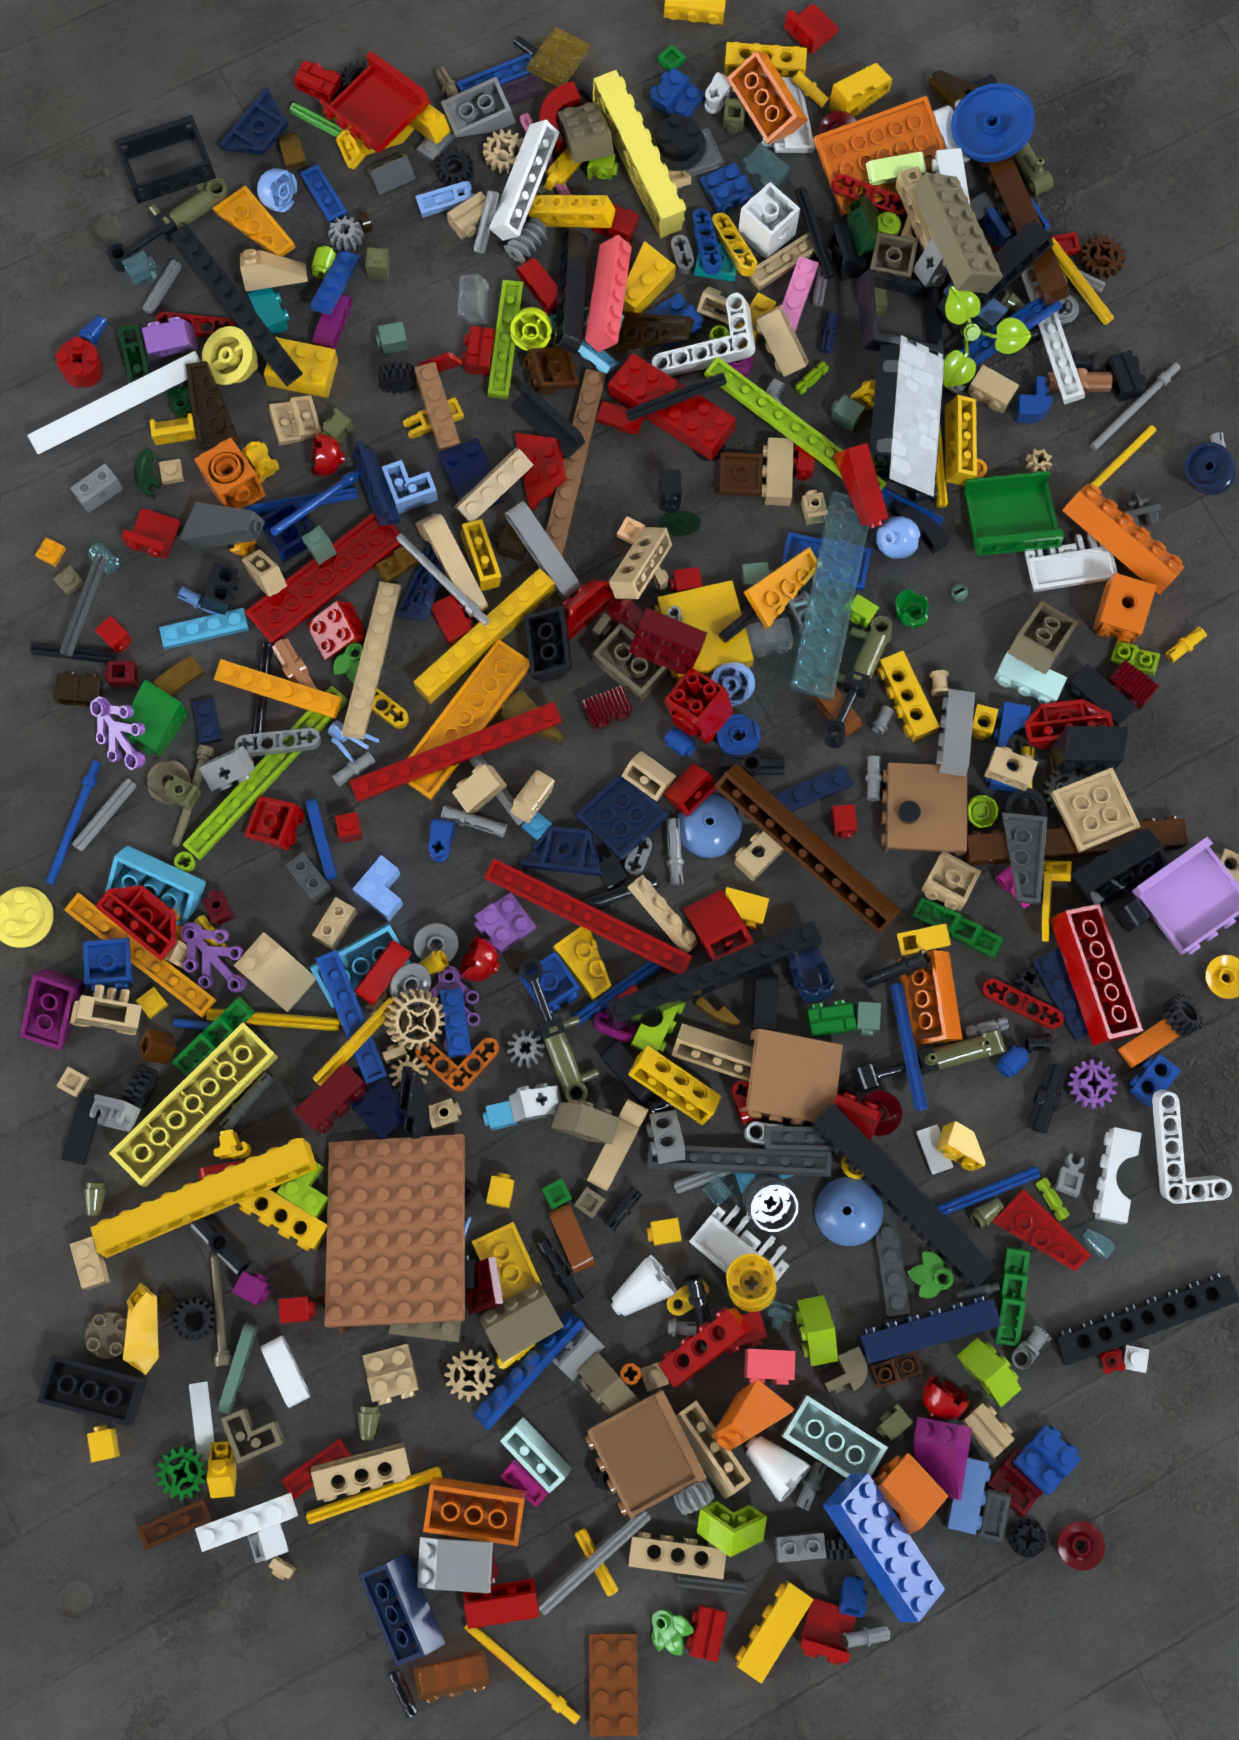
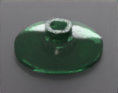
(680, 523)

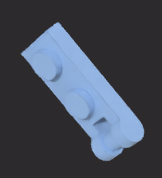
(443, 198)

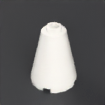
(643, 1288)
(776, 1466)

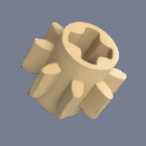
(1040, 456)

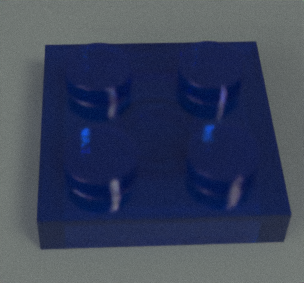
(379, 1108)

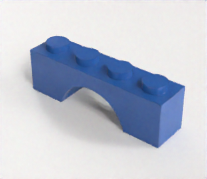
(1011, 722)

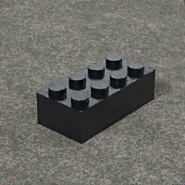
(92, 1390)

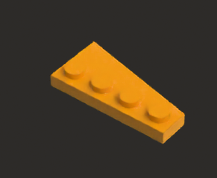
(254, 221)
(779, 587)

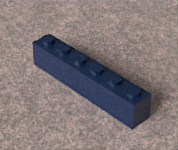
(929, 1330)

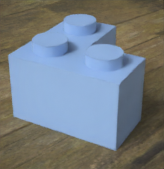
(406, 491)
(375, 886)

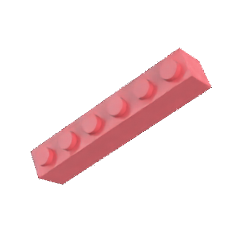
(608, 293)

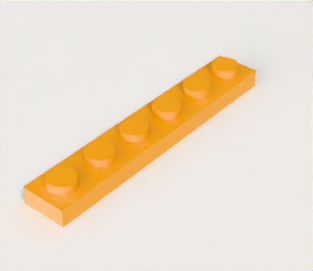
(278, 689)

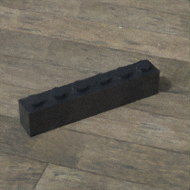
(1013, 260)

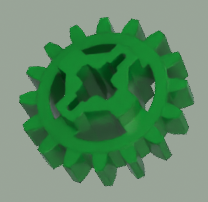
(172, 1469)

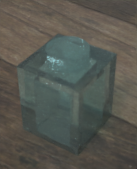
(140, 268)

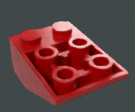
(717, 926)

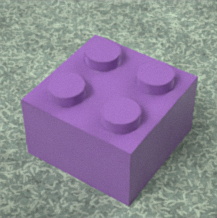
(169, 338)

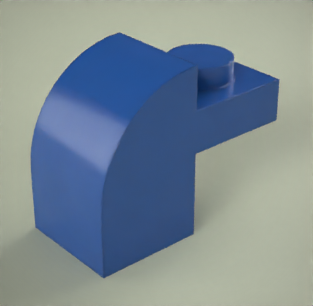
(1036, 406)

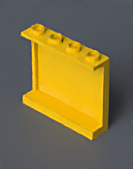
(711, 610)

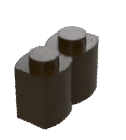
(76, 689)

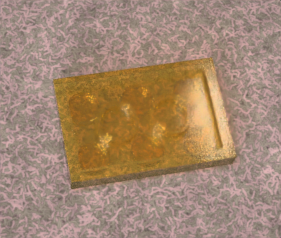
(558, 57)

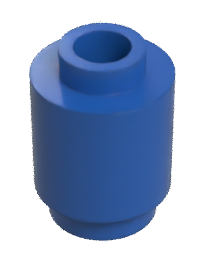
(680, 742)
(1012, 1061)

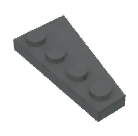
(1026, 852)

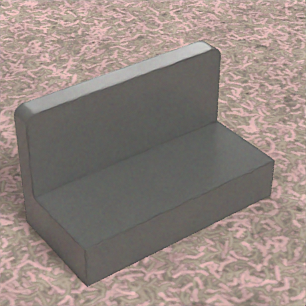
(391, 173)

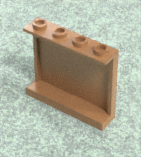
(942, 806)
(791, 1077)
(644, 1454)

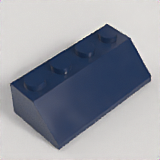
(402, 1609)

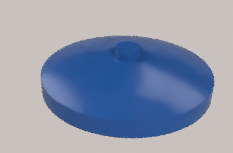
(993, 122)

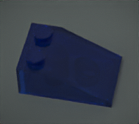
(465, 467)

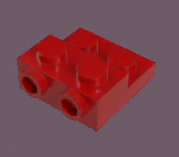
(274, 822)

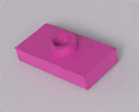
(519, 1478)

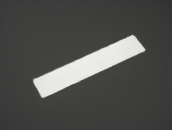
(202, 1419)

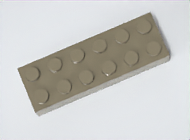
(957, 233)

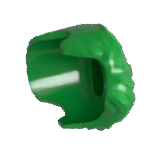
(911, 608)

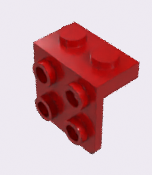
(810, 27)
(152, 534)
(862, 1115)
(824, 1632)

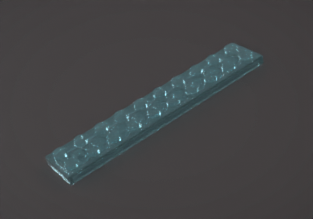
(830, 600)

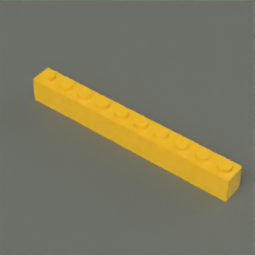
(203, 1197)

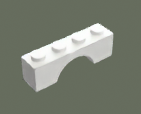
(1111, 1203)
(246, 1522)

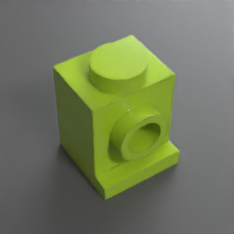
(602, 167)
(863, 611)

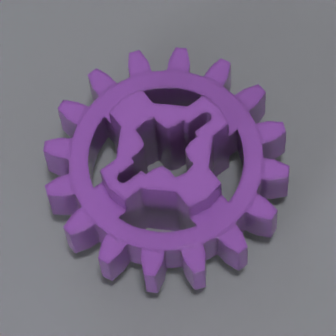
(1092, 1093)

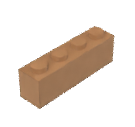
(437, 406)

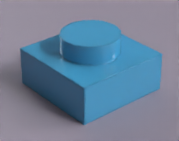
(537, 826)

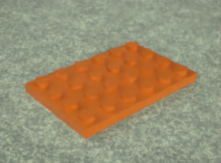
(883, 135)

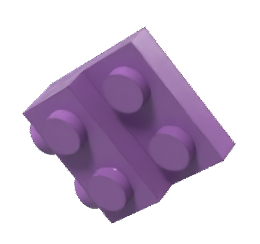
(504, 923)

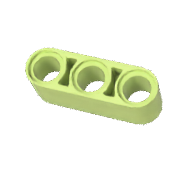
(887, 169)

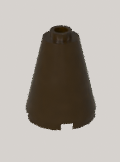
(950, 88)

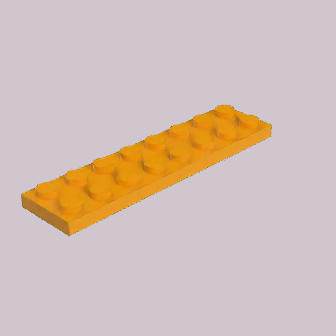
(472, 707)

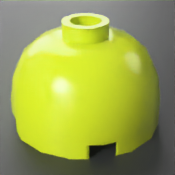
(531, 328)

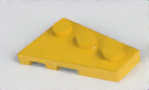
(583, 960)

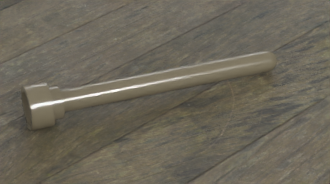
(205, 754)
(223, 1356)

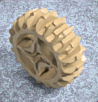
(401, 1005)

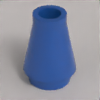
(93, 330)

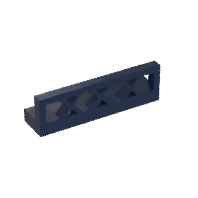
(375, 485)

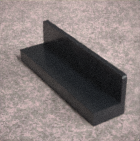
(547, 420)

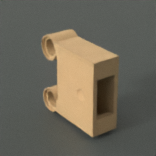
(107, 1012)

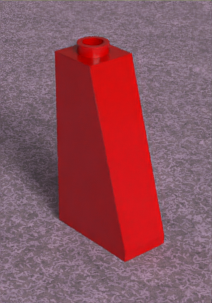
(862, 484)

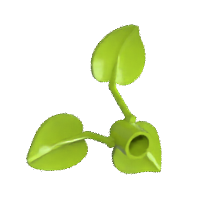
(960, 308)

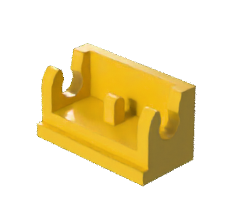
(173, 430)

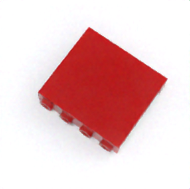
(377, 104)

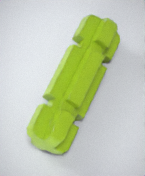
(811, 377)
(1052, 1199)

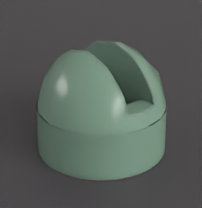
(960, 597)

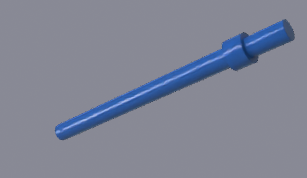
(347, 480)
(88, 783)

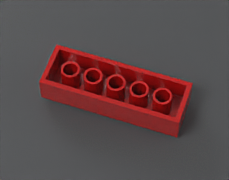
(692, 421)
(1096, 974)

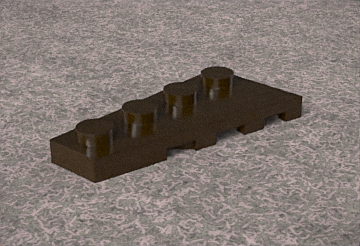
(647, 330)
(208, 407)

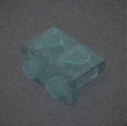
(767, 166)

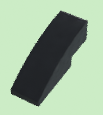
(930, 532)
(413, 1104)

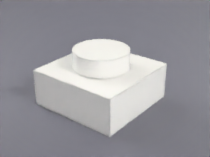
(1135, 1358)

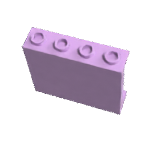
(1191, 897)

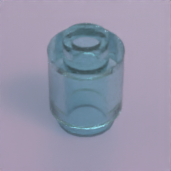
(102, 549)

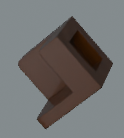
(157, 1046)

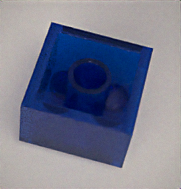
(288, 542)

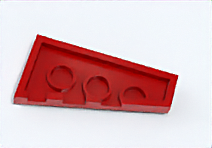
(1038, 1228)

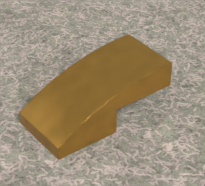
(292, 151)
(396, 565)
(179, 675)
(723, 1016)

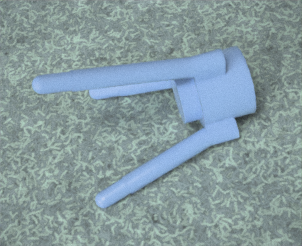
(336, 732)

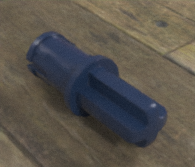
(829, 332)

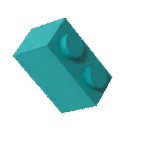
(267, 306)

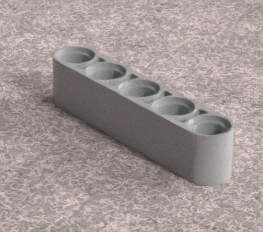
(542, 550)

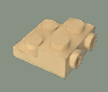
(950, 881)
(390, 1374)

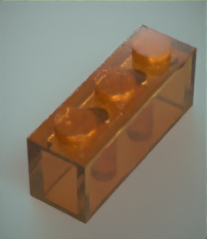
(452, 1676)

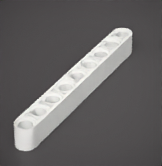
(112, 404)

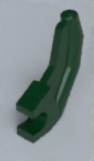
(143, 475)

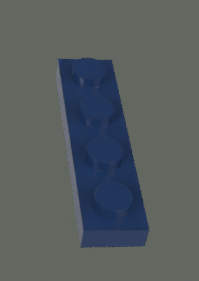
(815, 789)

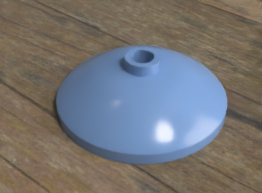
(713, 839)
(865, 1215)

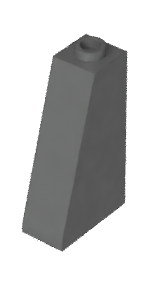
(220, 526)

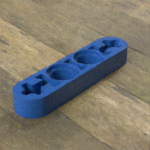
(706, 241)
(321, 839)

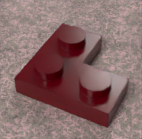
(488, 1292)

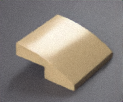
(294, 420)

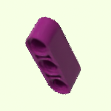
(331, 326)

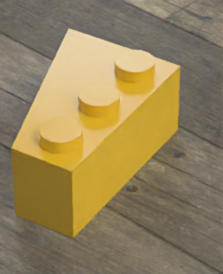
(860, 90)
(647, 279)

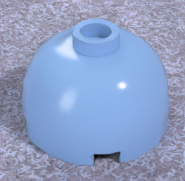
(277, 189)
(898, 537)
(737, 680)

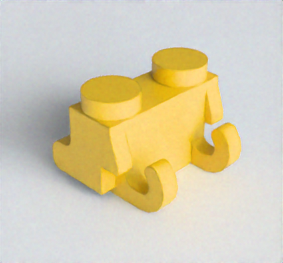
(258, 456)
(231, 1145)

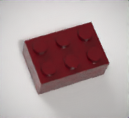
(667, 641)
(332, 1099)

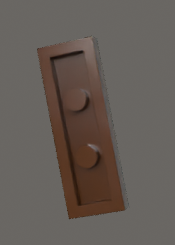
(174, 1524)

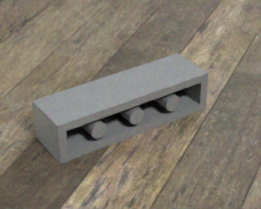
(956, 733)

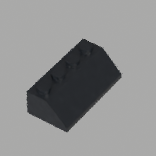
(1120, 869)

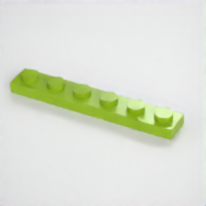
(504, 345)

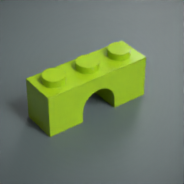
(655, 1036)

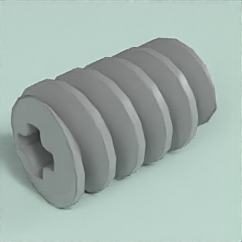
(528, 238)

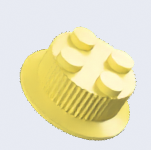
(230, 355)
(24, 917)

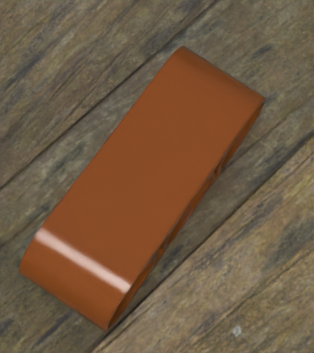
(832, 708)
(571, 1238)

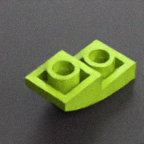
(1141, 659)

